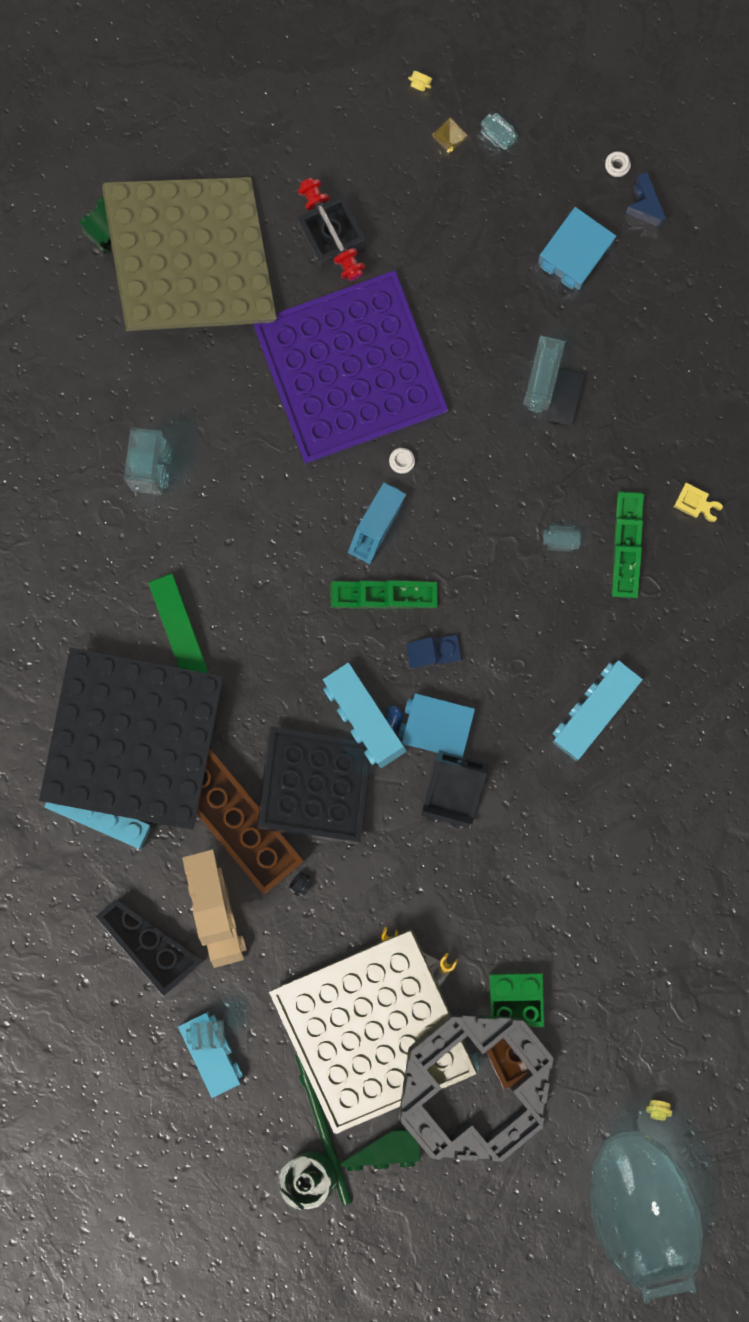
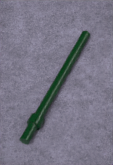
(324, 1132)

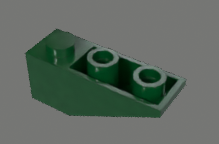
(389, 1148)

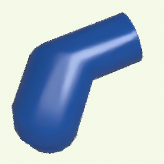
(394, 717)

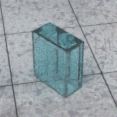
(543, 374)

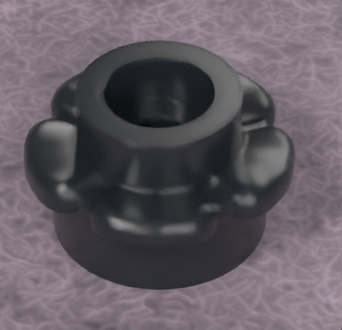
(300, 884)

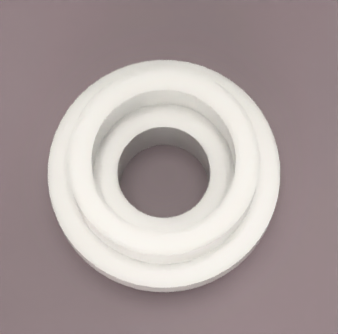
(617, 157)

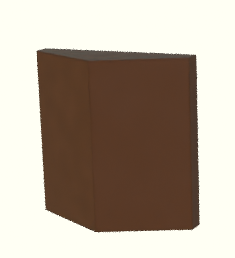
(506, 1063)

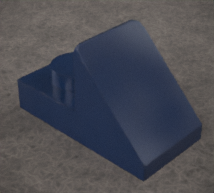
(649, 208)
(433, 651)

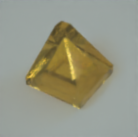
(449, 135)

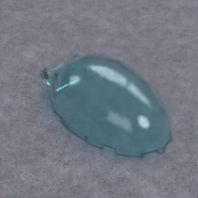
(645, 1214)

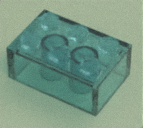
(147, 461)

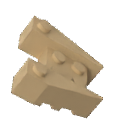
(213, 909)

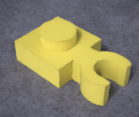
(694, 501)

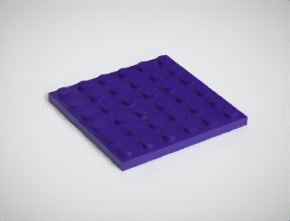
(350, 367)

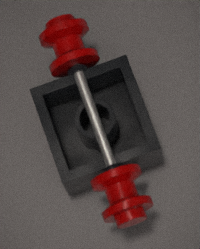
(331, 230)

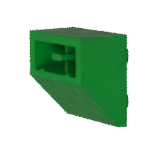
(517, 997)

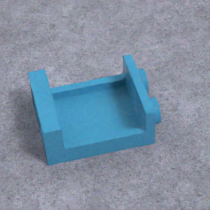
(576, 249)
(436, 725)

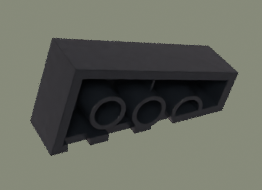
(153, 953)

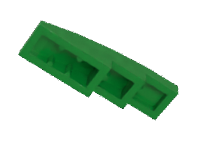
(627, 544)
(383, 594)
(177, 623)

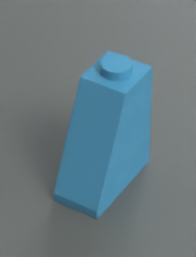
(376, 523)

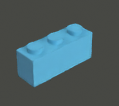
(214, 1064)

